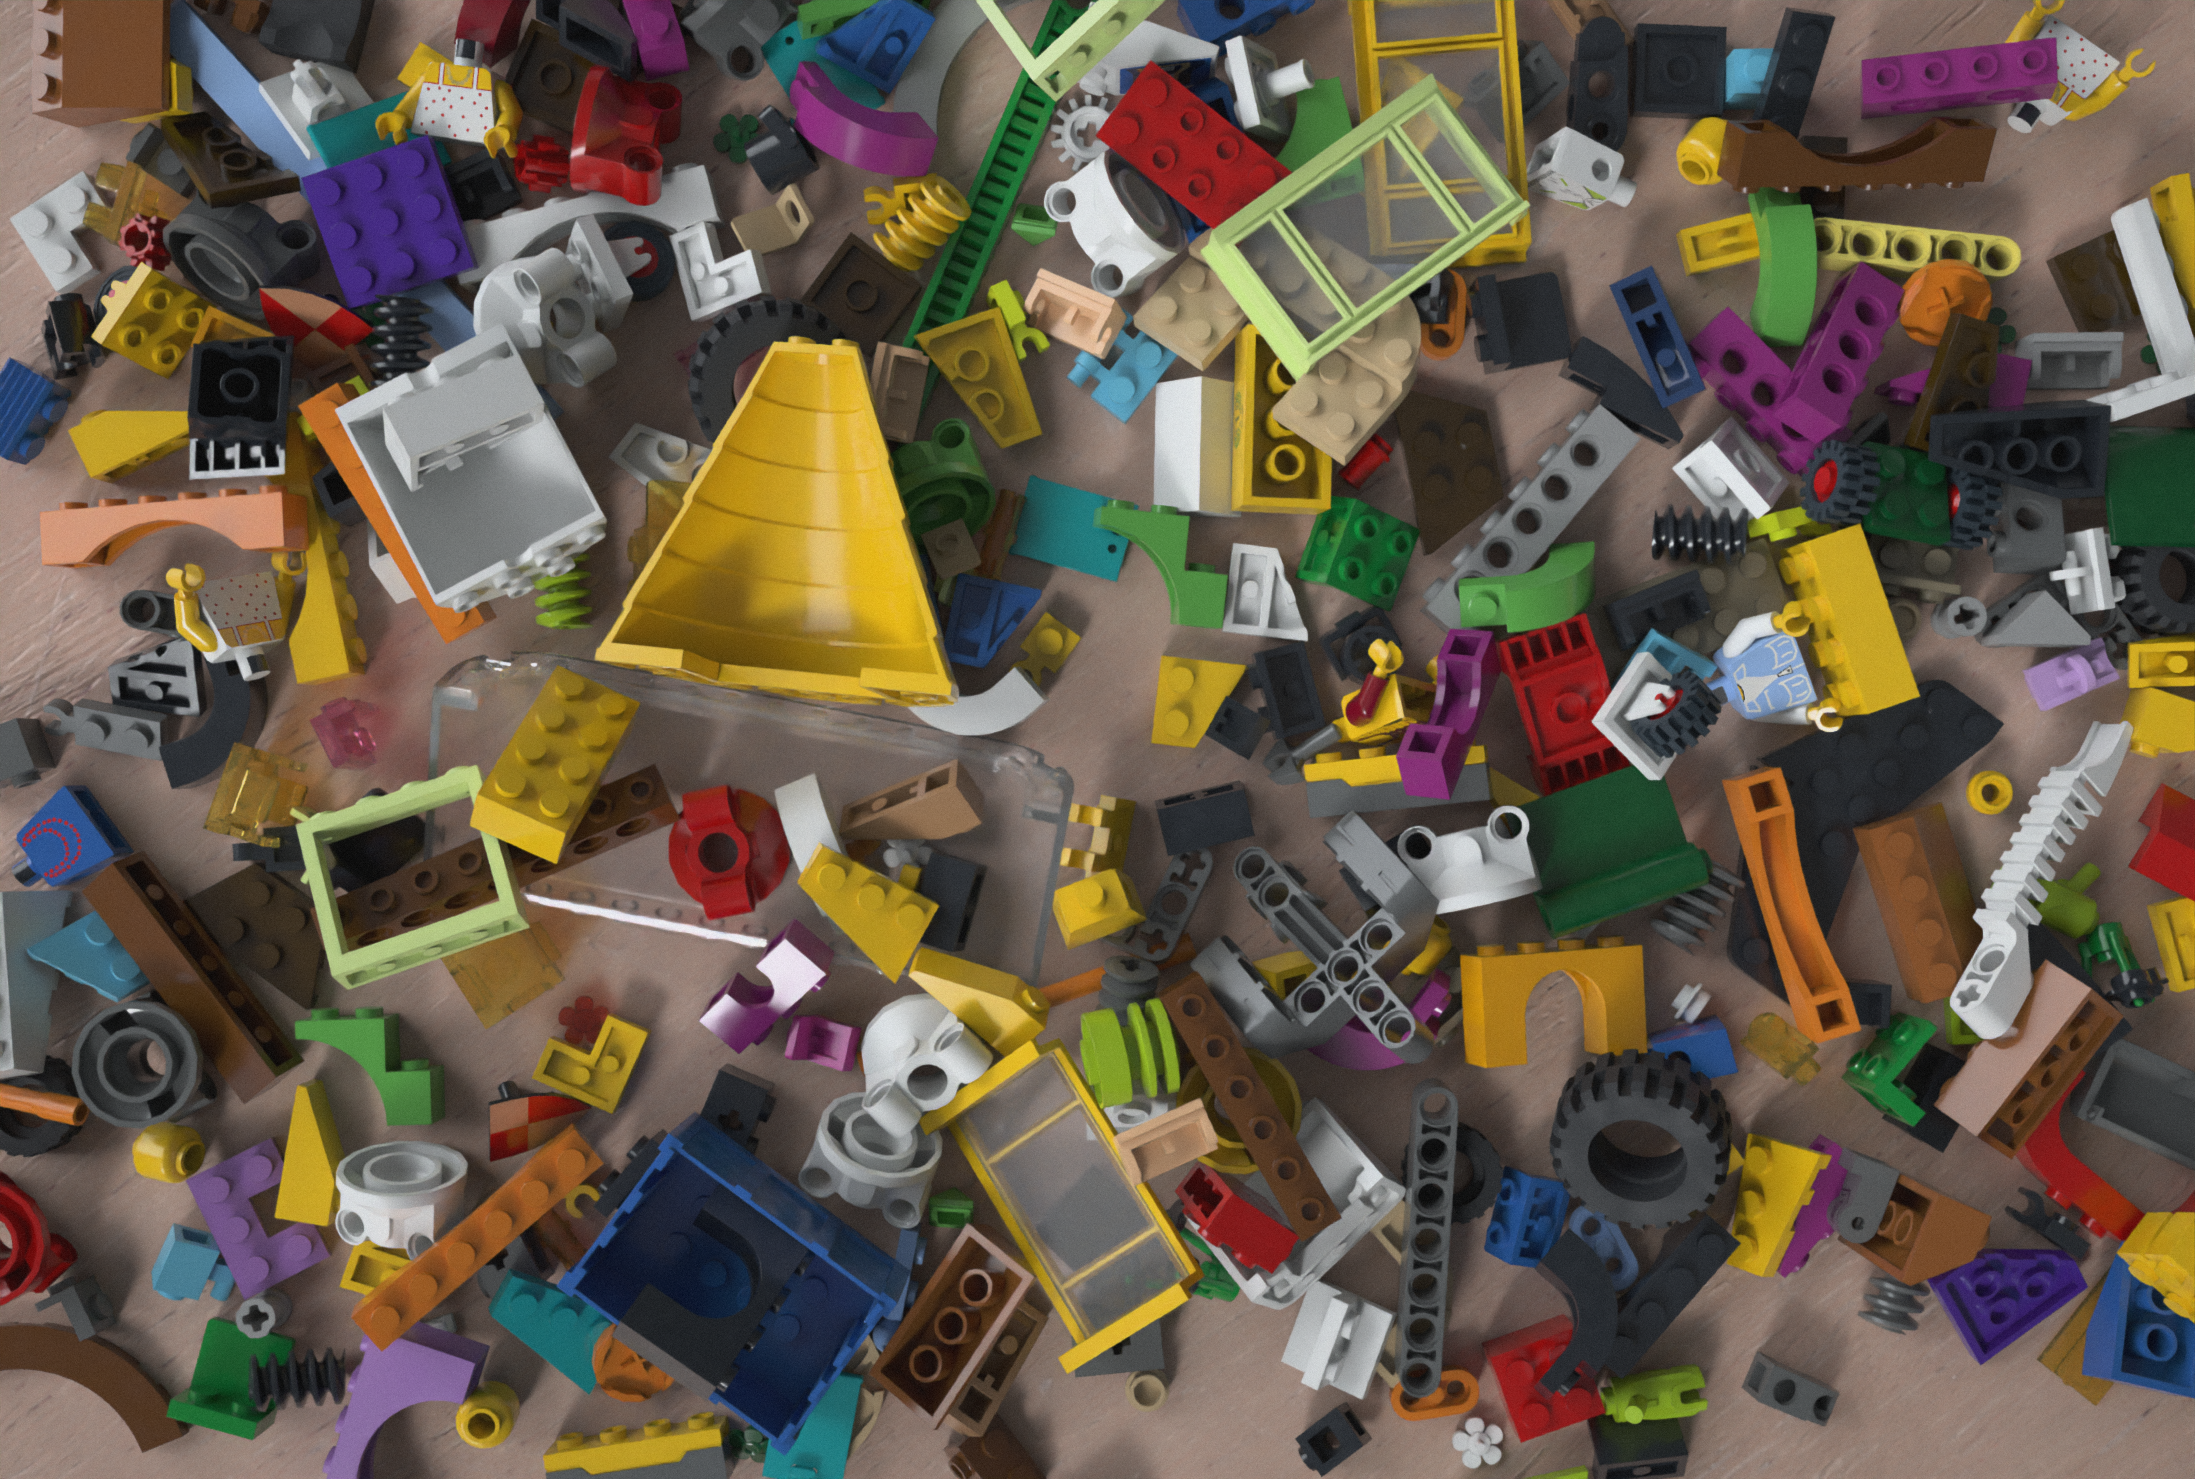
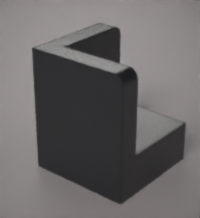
(1871, 1001)

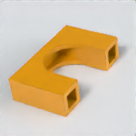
(1501, 981)

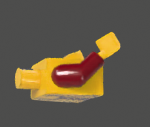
(1386, 705)

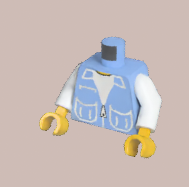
(1766, 673)

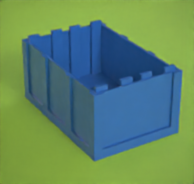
(818, 1324)

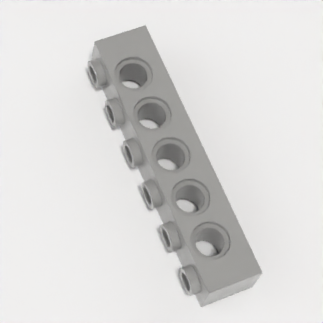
(1609, 444)

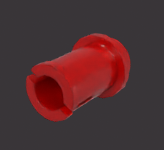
(1366, 461)

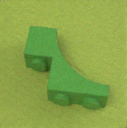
(1194, 594)
(410, 1091)

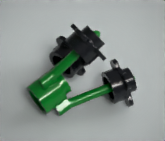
(2134, 985)

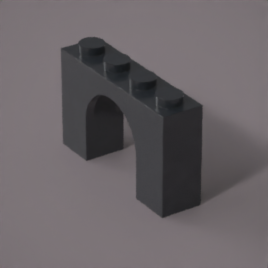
(703, 1349)

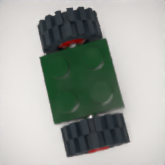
(1899, 495)

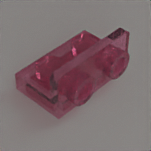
(341, 736)

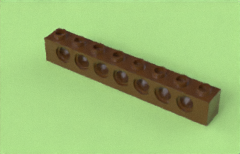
(463, 875)

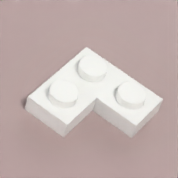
(52, 231)
(711, 281)

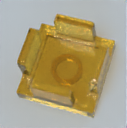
(255, 793)
(506, 973)

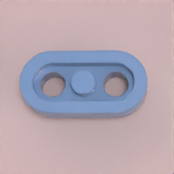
(1607, 1243)

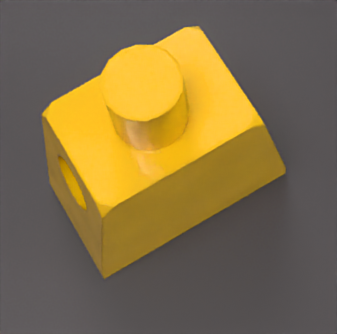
(1097, 907)

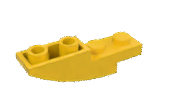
(2175, 206)

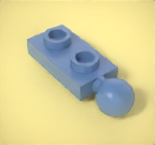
(910, 1251)

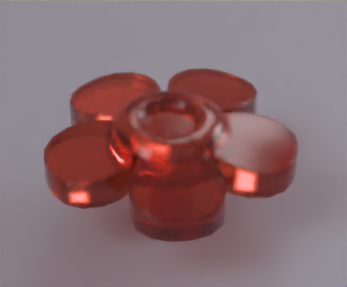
(583, 1020)

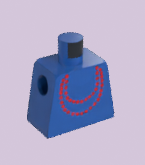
(68, 840)
(1702, 1043)

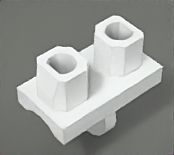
(2088, 572)

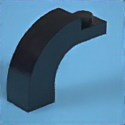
(235, 717)
(1594, 1310)

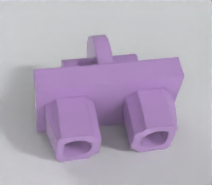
(2070, 674)

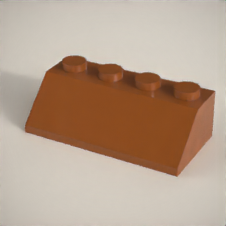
(1922, 899)
(2026, 1070)
(1924, 1233)
(954, 1322)

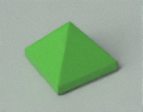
(1033, 223)
(951, 1209)

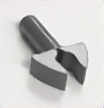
(1292, 758)

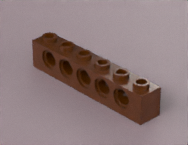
(1249, 1105)

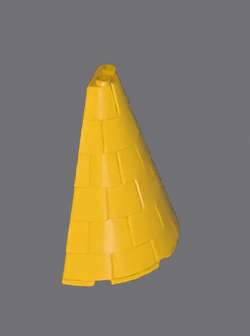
(792, 553)

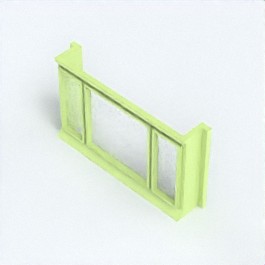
(1361, 226)

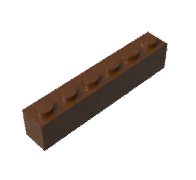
(192, 975)

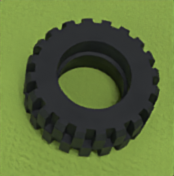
(734, 339)
(1631, 1185)

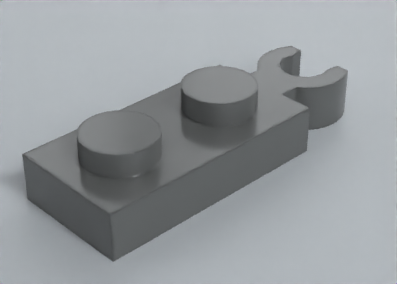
(110, 727)

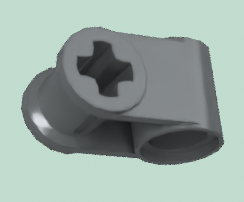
(164, 617)

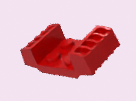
(1558, 693)

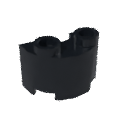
(69, 336)

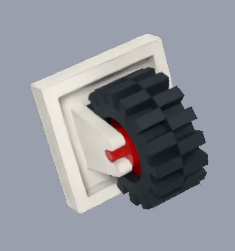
(1656, 714)

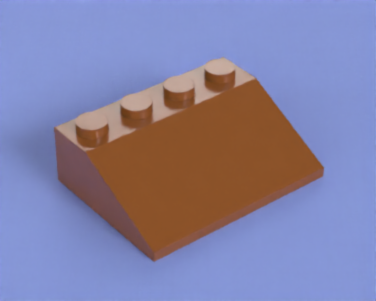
(100, 60)

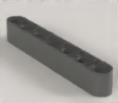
(1429, 1258)

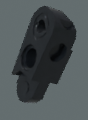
(1603, 49)

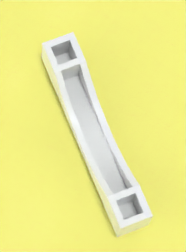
(685, 200)

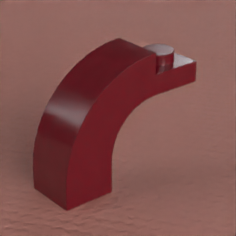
(493, 24)

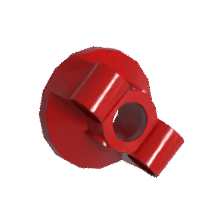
(621, 136)
(761, 845)
(36, 1254)

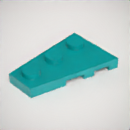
(551, 1324)

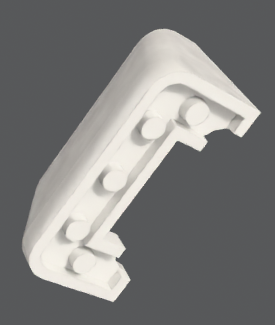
(1358, 1188)

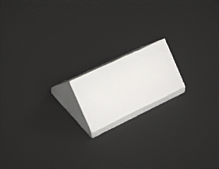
(1194, 446)

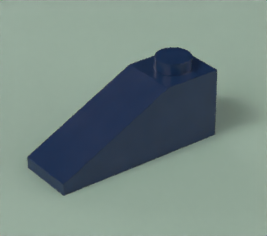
(1658, 336)

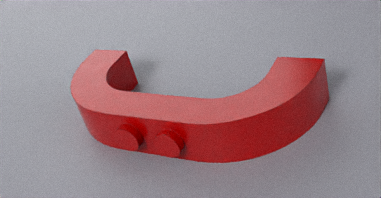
(2077, 1186)

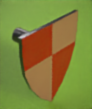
(317, 322)
(528, 1120)

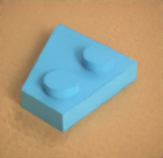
(92, 956)

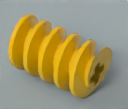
(924, 226)

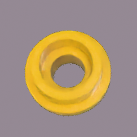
(2001, 792)

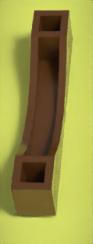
(1938, 152)

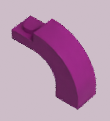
(858, 134)
(1359, 1049)

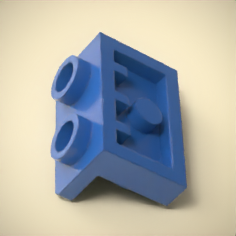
(1526, 1217)

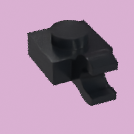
(284, 858)
(2055, 1229)

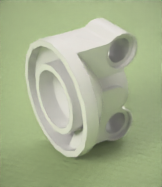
(1118, 221)
(522, 298)
(1475, 864)
(914, 1034)
(870, 1166)
(401, 1194)

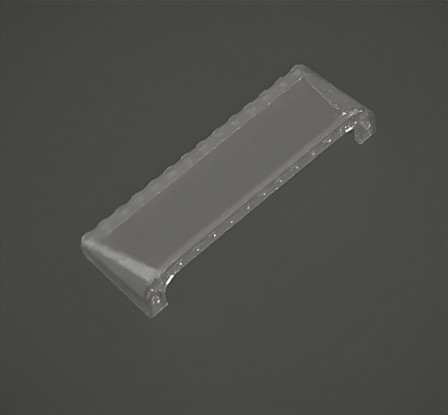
(760, 743)

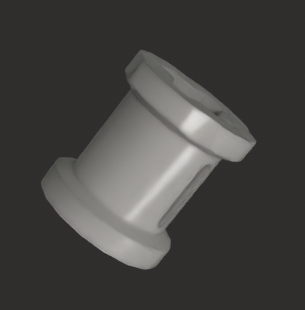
(1972, 612)
(258, 1324)

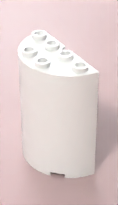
(496, 517)

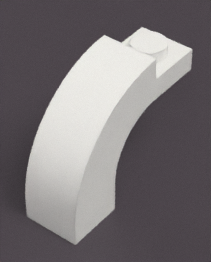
(999, 708)
(807, 820)

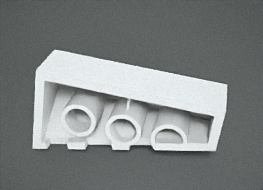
(25, 983)

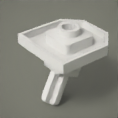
(312, 96)

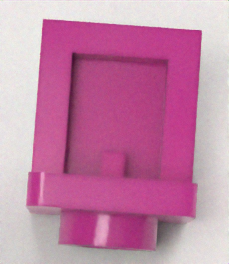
(822, 1041)

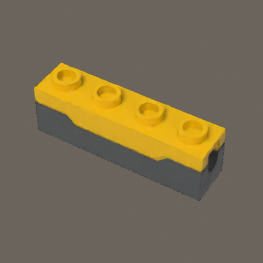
(1376, 783)
(654, 1452)

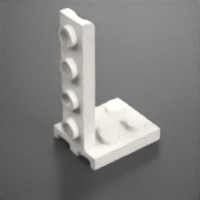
(2162, 312)

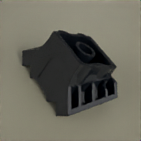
(239, 407)

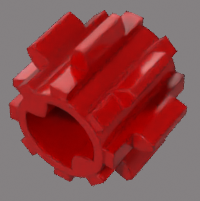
(541, 163)
(144, 241)

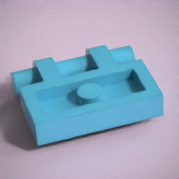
(1130, 378)

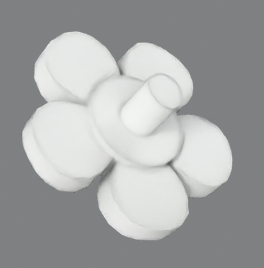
(908, 851)
(1478, 1442)

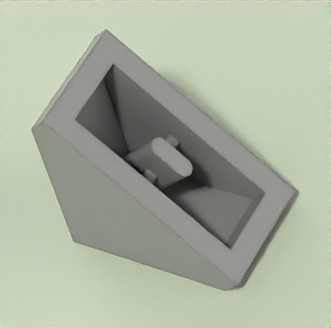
(2036, 622)

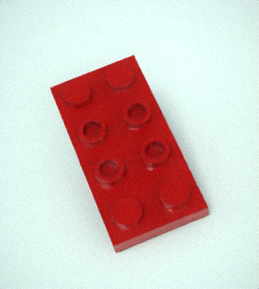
(1188, 148)

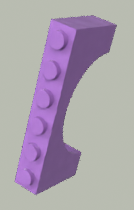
(414, 1369)

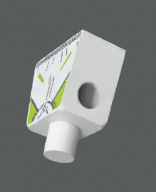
(1578, 171)

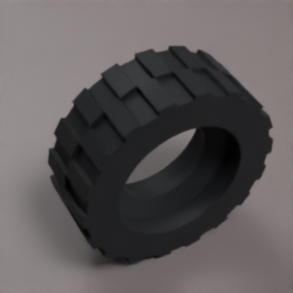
(31, 1141)
(1486, 1174)

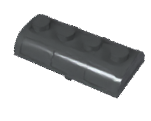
(2140, 1100)

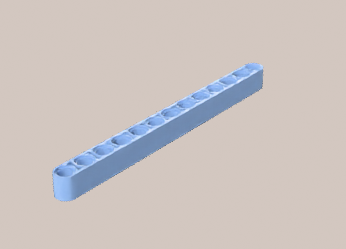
(238, 94)

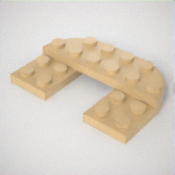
(1331, 405)

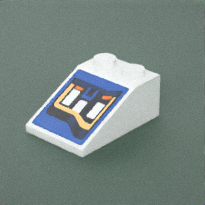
(1176, 53)

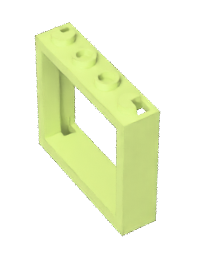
(1078, 47)
(427, 942)

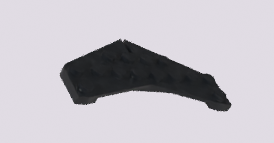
(1848, 781)

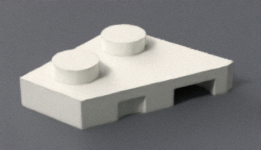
(1260, 596)

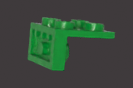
(1358, 552)
(1874, 1069)
(221, 1380)

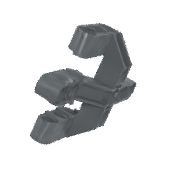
(1294, 1023)

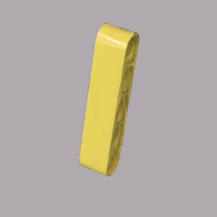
(1923, 244)

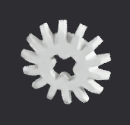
(1078, 121)

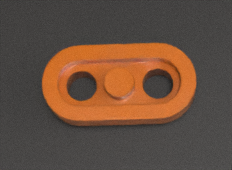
(1453, 331)
(1441, 1402)

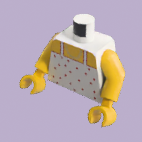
(2084, 72)
(458, 105)
(237, 615)

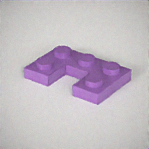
(238, 1229)

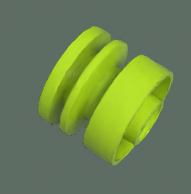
(1138, 1051)

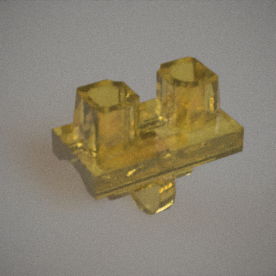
(128, 185)
(1782, 1048)

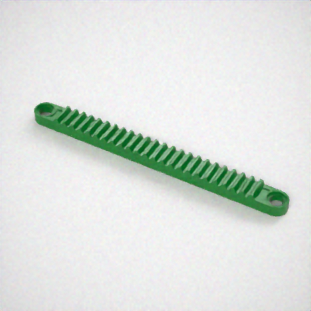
(991, 198)

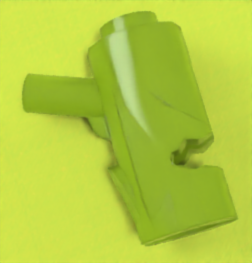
(2066, 906)
(1654, 1394)

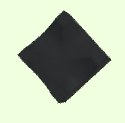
(318, 30)

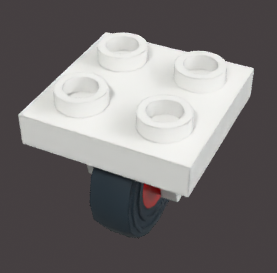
(619, 265)

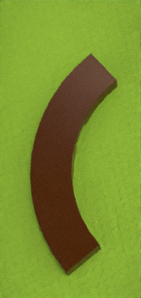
(99, 1367)

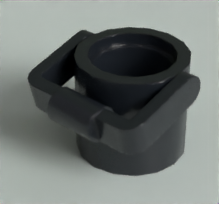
(780, 153)
(1353, 656)

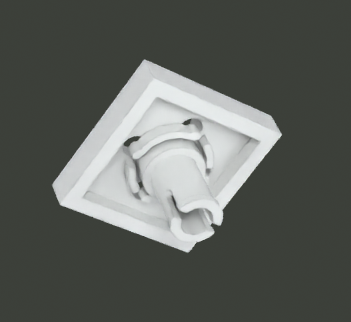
(1263, 88)

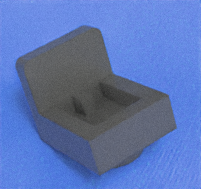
(84, 1304)

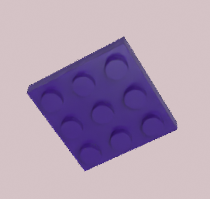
(390, 222)

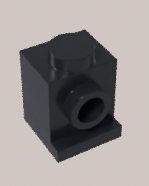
(1347, 1428)

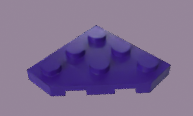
(2005, 1295)

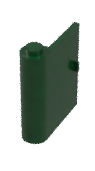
(2151, 486)
(1608, 850)

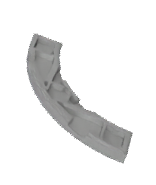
(926, 73)

